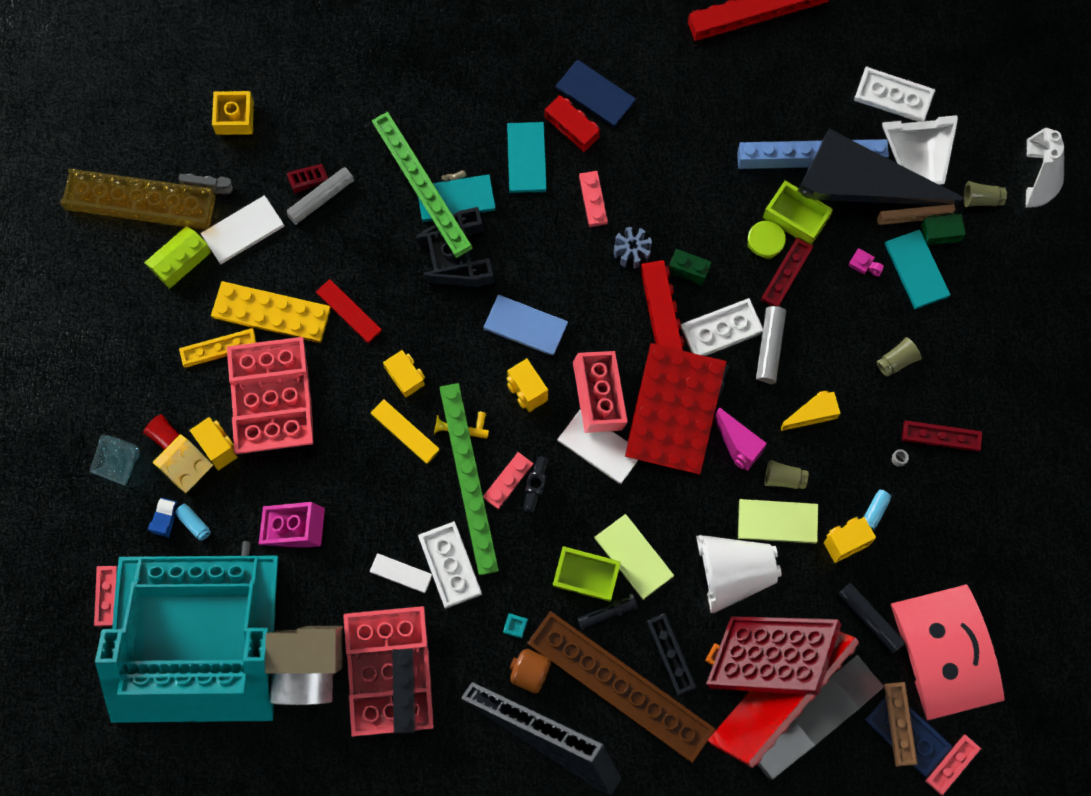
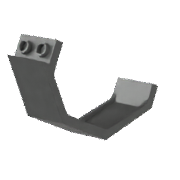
(836, 702)

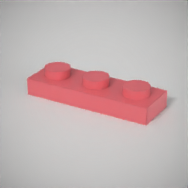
(593, 198)
(508, 481)
(105, 595)
(953, 764)

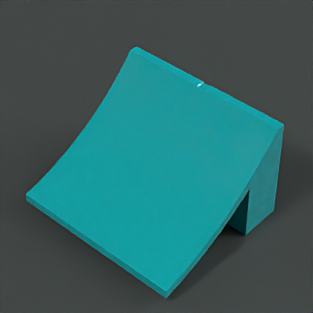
(189, 639)

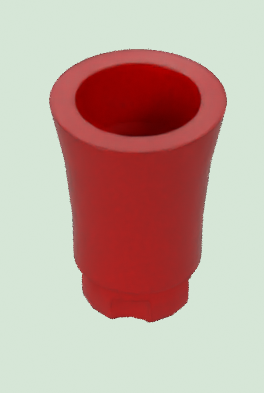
(160, 431)

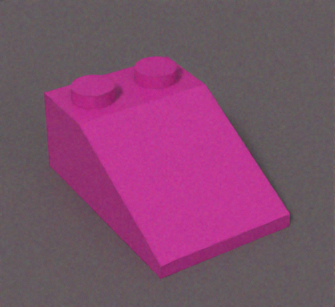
(740, 442)
(292, 525)

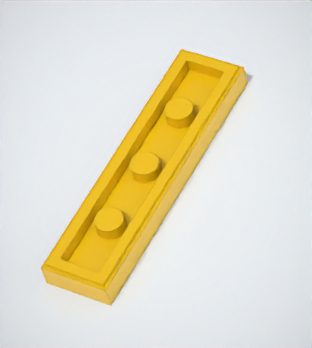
(214, 348)
(405, 431)

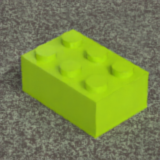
(797, 214)
(586, 574)

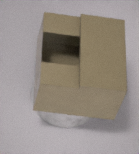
(304, 663)

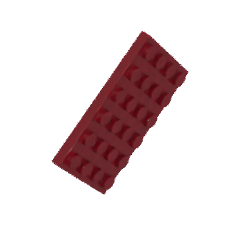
(774, 655)

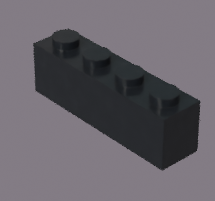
(404, 691)

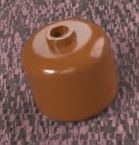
(530, 670)

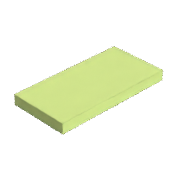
(778, 521)
(638, 559)

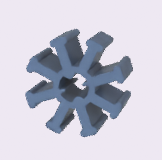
(635, 254)

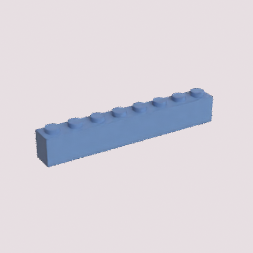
(791, 154)

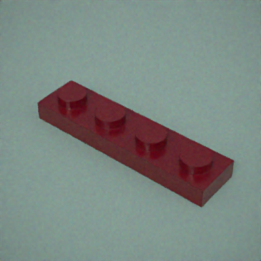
(787, 273)
(942, 436)

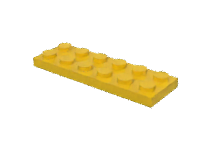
(271, 312)

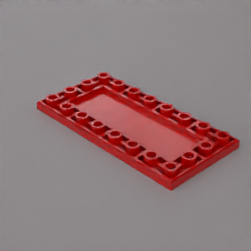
(766, 715)

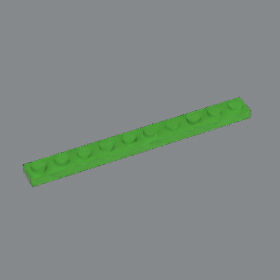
(422, 185)
(468, 479)

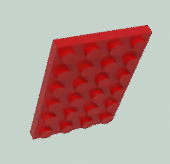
(675, 408)

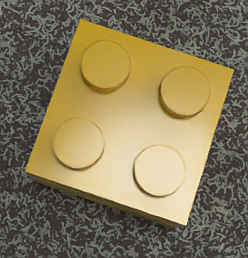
(233, 113)
(527, 385)
(215, 445)
(183, 463)
(849, 539)

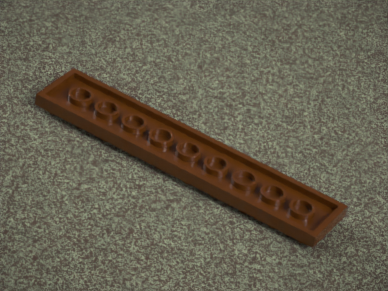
(621, 687)

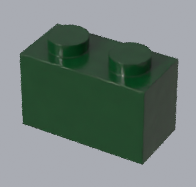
(943, 229)
(689, 267)

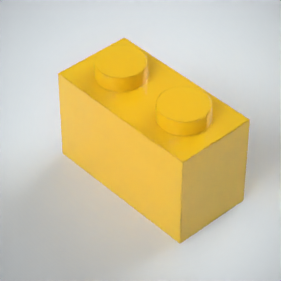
(404, 374)

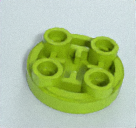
(766, 239)

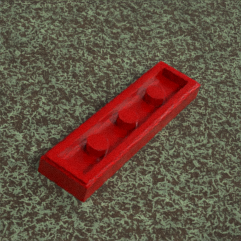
(349, 311)

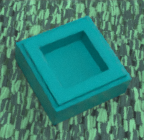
(515, 626)

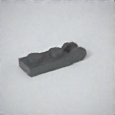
(219, 186)

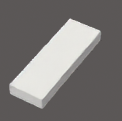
(401, 573)

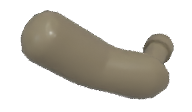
(459, 175)

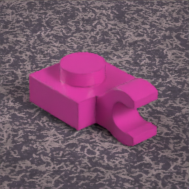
(864, 262)

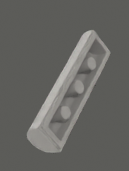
(320, 195)
(771, 344)

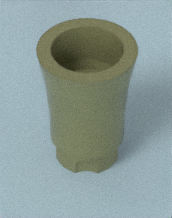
(983, 195)
(899, 357)
(785, 476)

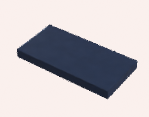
(595, 93)
(929, 744)

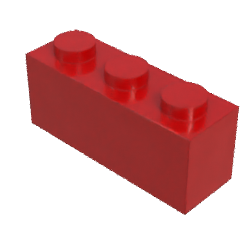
(572, 123)

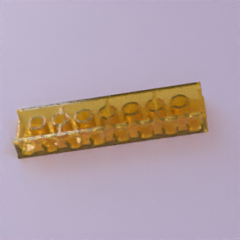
(139, 199)

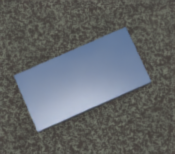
(525, 325)

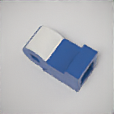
(163, 517)

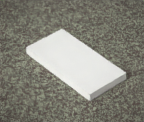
(894, 95)
(242, 229)
(722, 328)
(599, 449)
(450, 565)

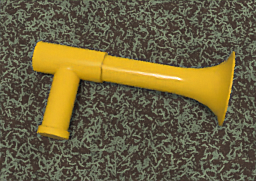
(476, 432)

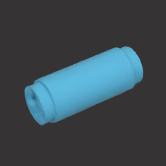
(877, 508)
(192, 522)

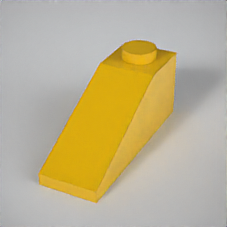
(817, 410)

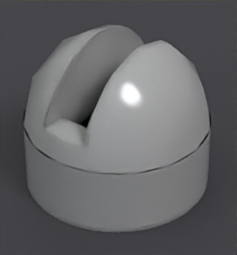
(900, 458)

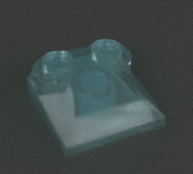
(114, 459)

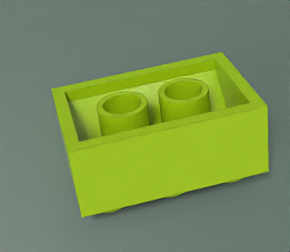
(178, 256)

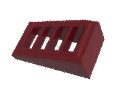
(298, 187)

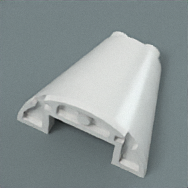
(923, 145)
(1050, 146)
(736, 569)

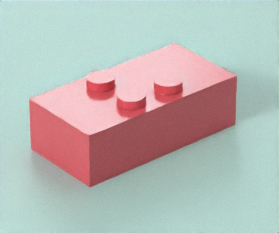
(599, 392)

